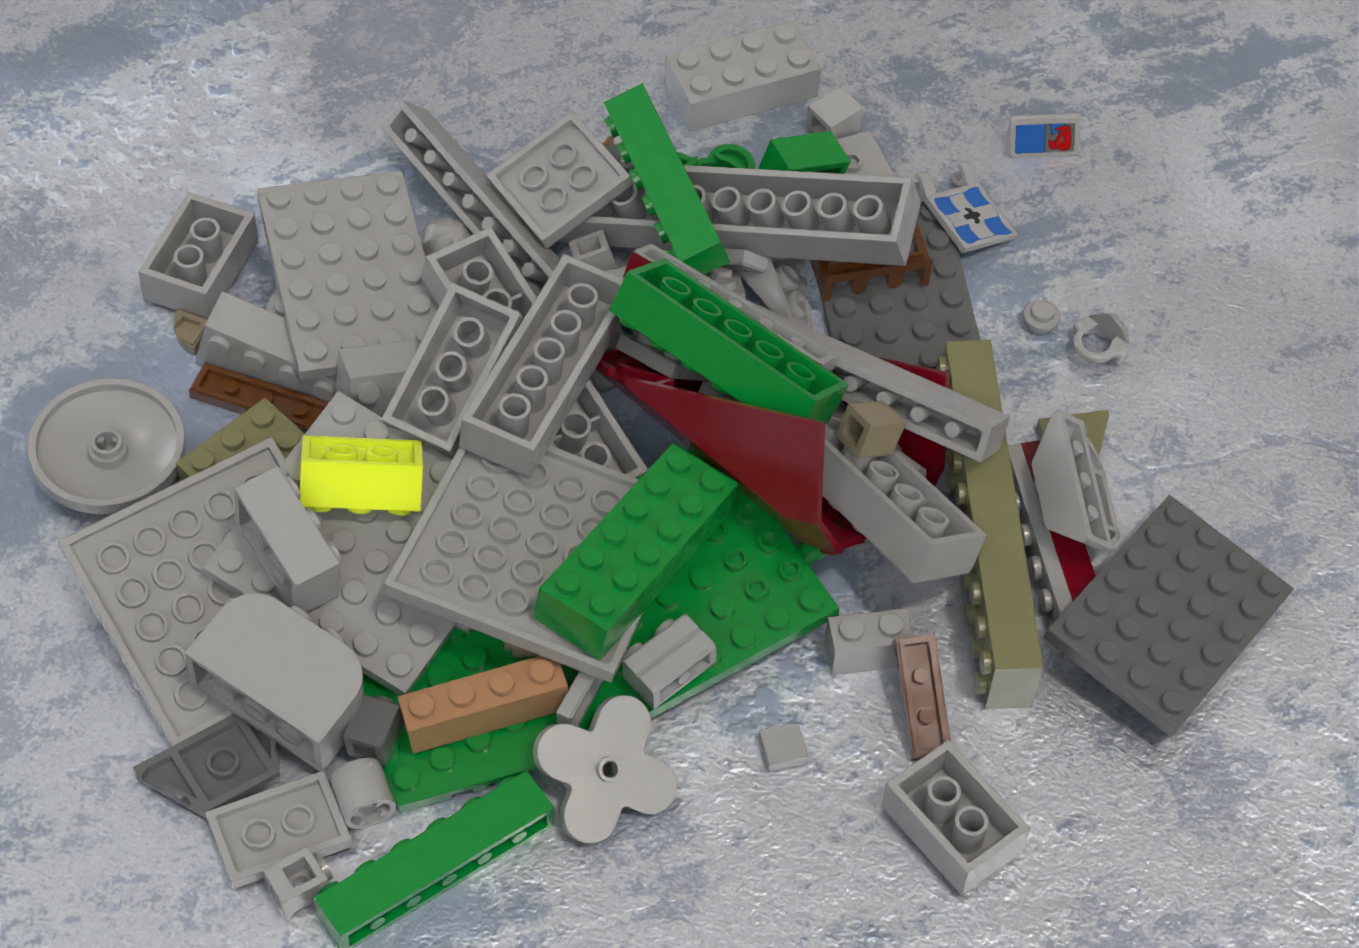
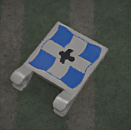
(965, 211)

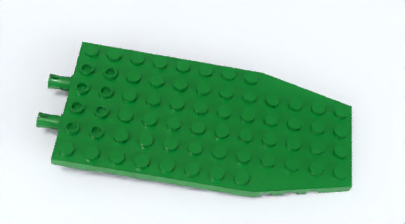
(740, 588)

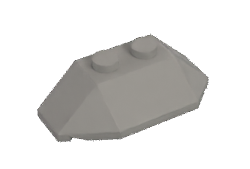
(1074, 485)

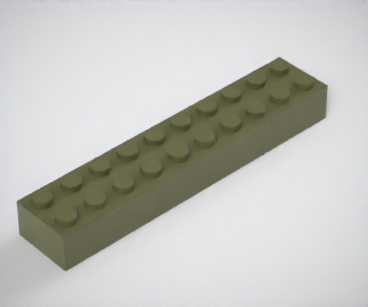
(999, 581)

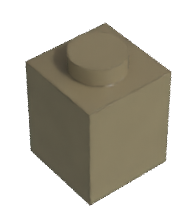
(870, 429)

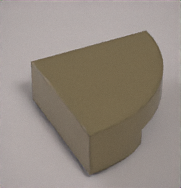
(189, 330)

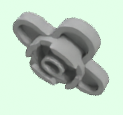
(578, 758)

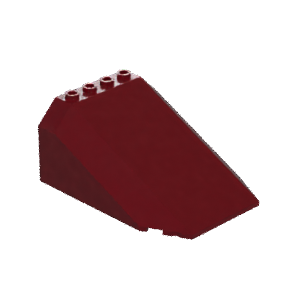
(764, 450)

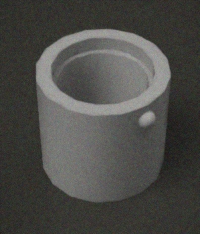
(362, 793)

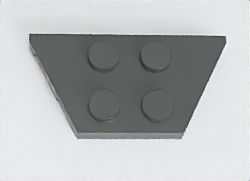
(214, 766)

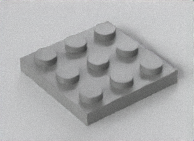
(559, 179)

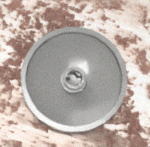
(106, 445)

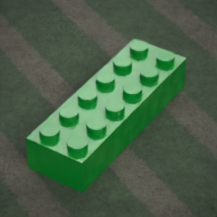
(724, 343)
(634, 551)

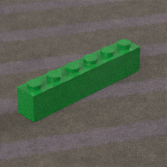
(665, 181)
(434, 861)

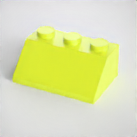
(361, 474)

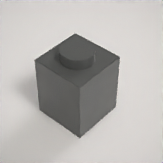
(374, 729)

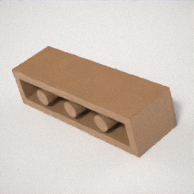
(482, 702)

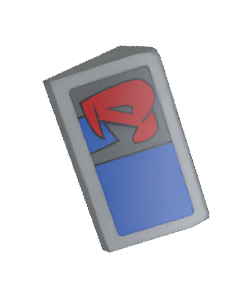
(1043, 135)

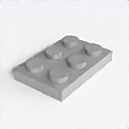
(275, 825)

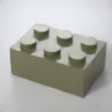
(245, 431)

